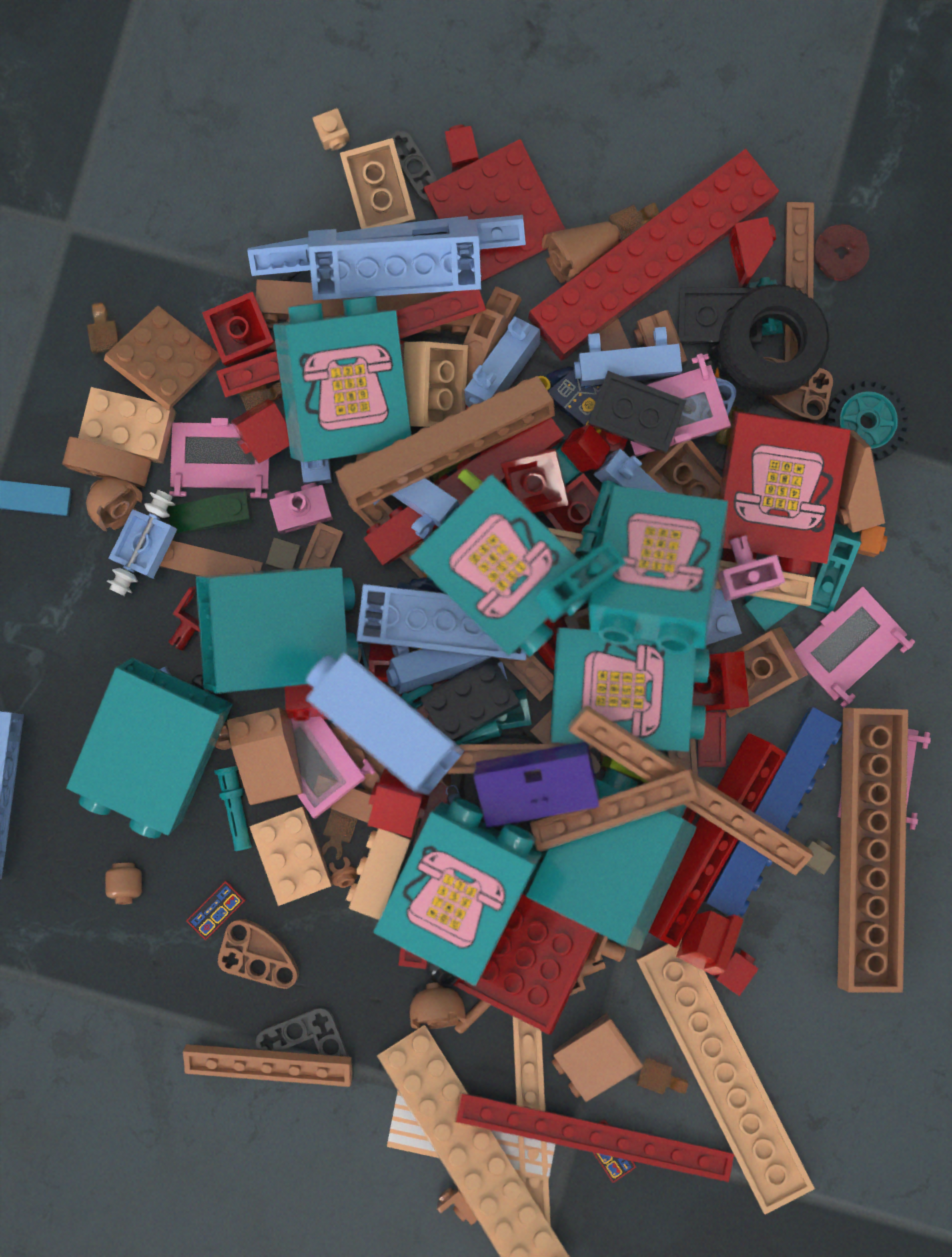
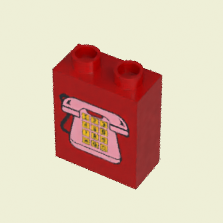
(783, 487)

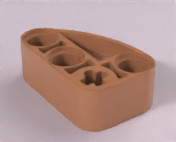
(796, 402)
(105, 461)
(257, 945)

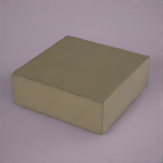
(283, 554)

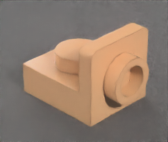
(331, 130)

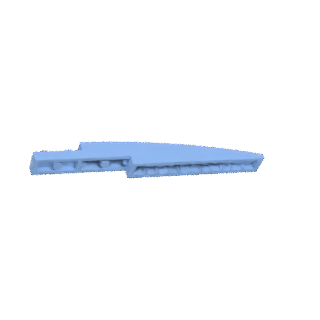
(294, 254)

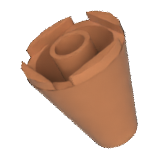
(578, 248)

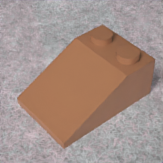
(683, 471)
(859, 494)
(769, 666)
(266, 755)

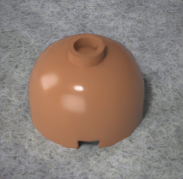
(112, 502)
(436, 1007)

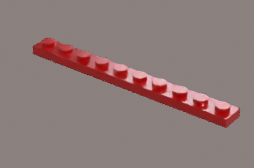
(409, 320)
(594, 1137)

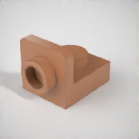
(461, 1207)

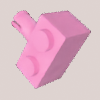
(300, 508)
(749, 575)

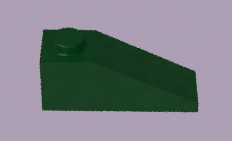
(211, 513)

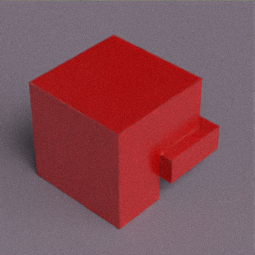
(262, 431)
(395, 805)
(710, 941)

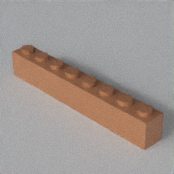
(276, 297)
(445, 443)

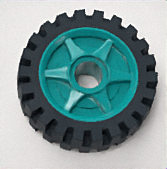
(880, 406)

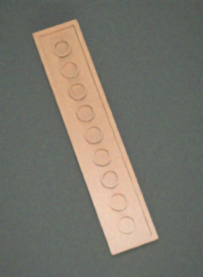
(726, 1078)
(468, 1151)

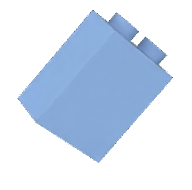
(382, 722)

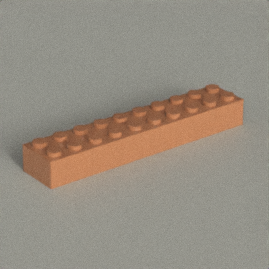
(872, 850)

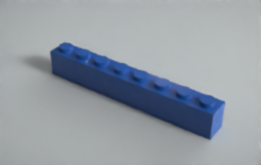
(779, 803)

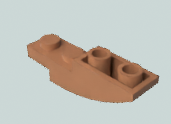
(489, 327)

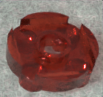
(853, 241)

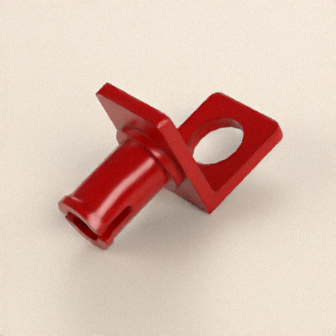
(188, 623)

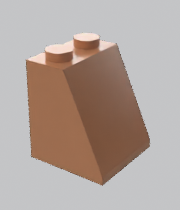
(596, 1058)

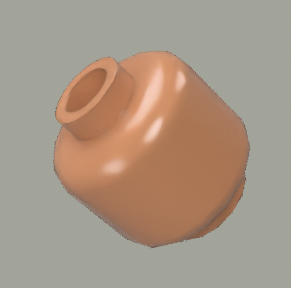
(123, 883)

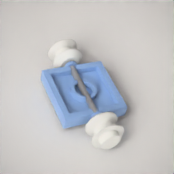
(142, 543)

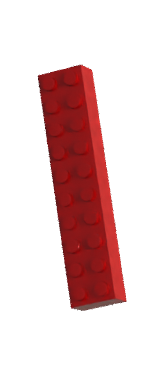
(653, 254)

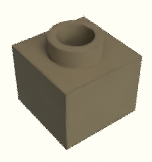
(821, 856)

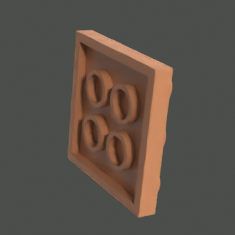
(162, 357)

